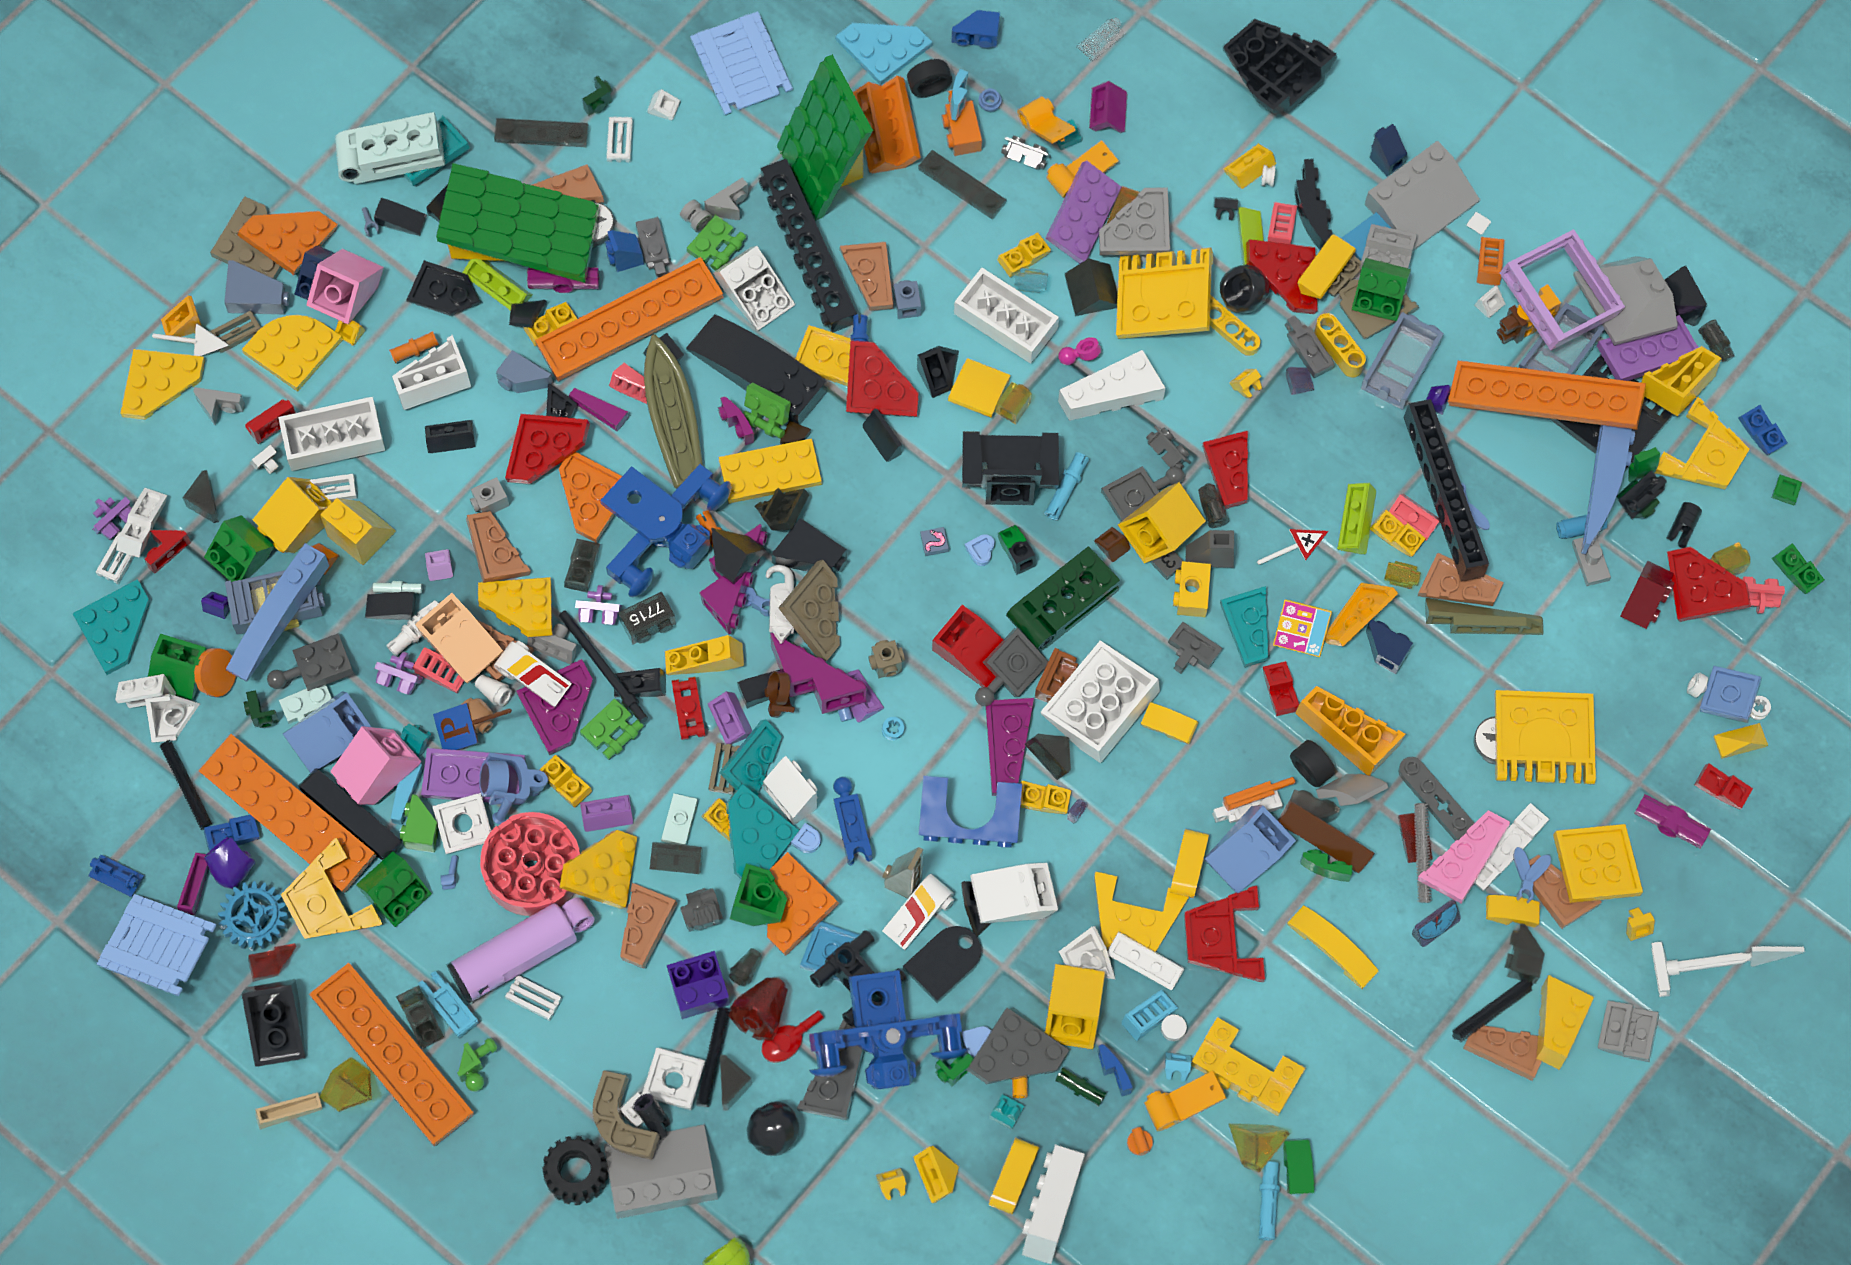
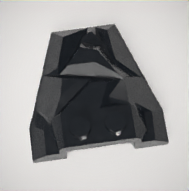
(1278, 65)

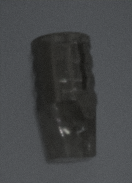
(1717, 340)
(1213, 506)

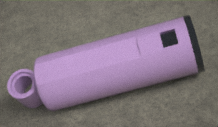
(519, 948)

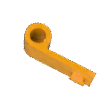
(1039, 119)
(1063, 176)
(1184, 1102)

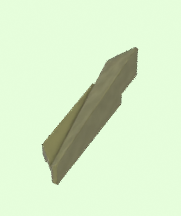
(1481, 620)

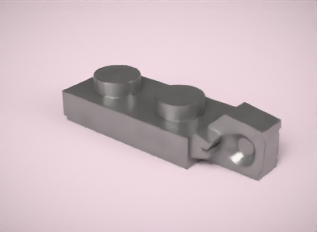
(653, 245)
(1308, 347)

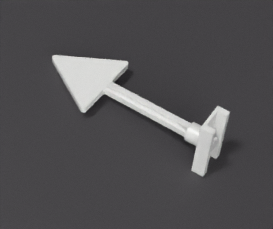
(1758, 956)

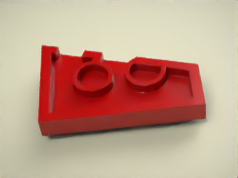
(1228, 466)

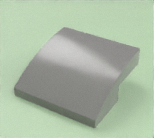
(1389, 246)
(1352, 788)
(1628, 1031)

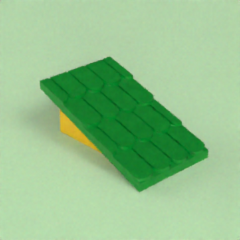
(825, 138)
(516, 223)

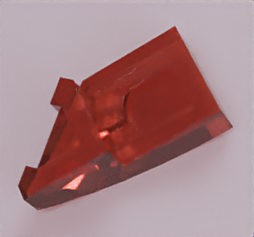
(270, 963)

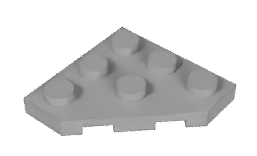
(1138, 226)

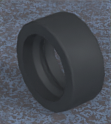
(929, 78)

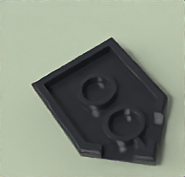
(442, 289)

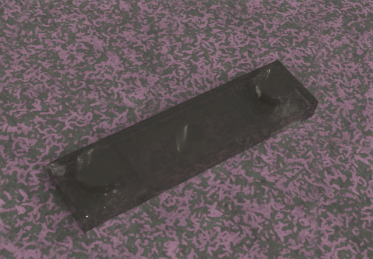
(541, 132)
(962, 184)

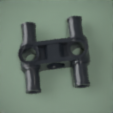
(854, 967)

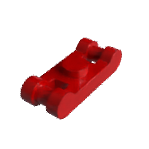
(688, 708)

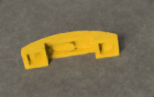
(1334, 945)

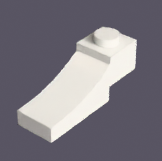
(140, 522)

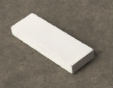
(1145, 961)

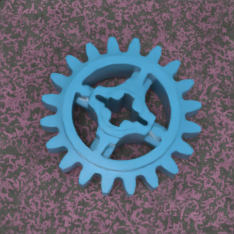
(262, 914)

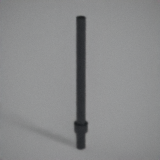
(628, 700)

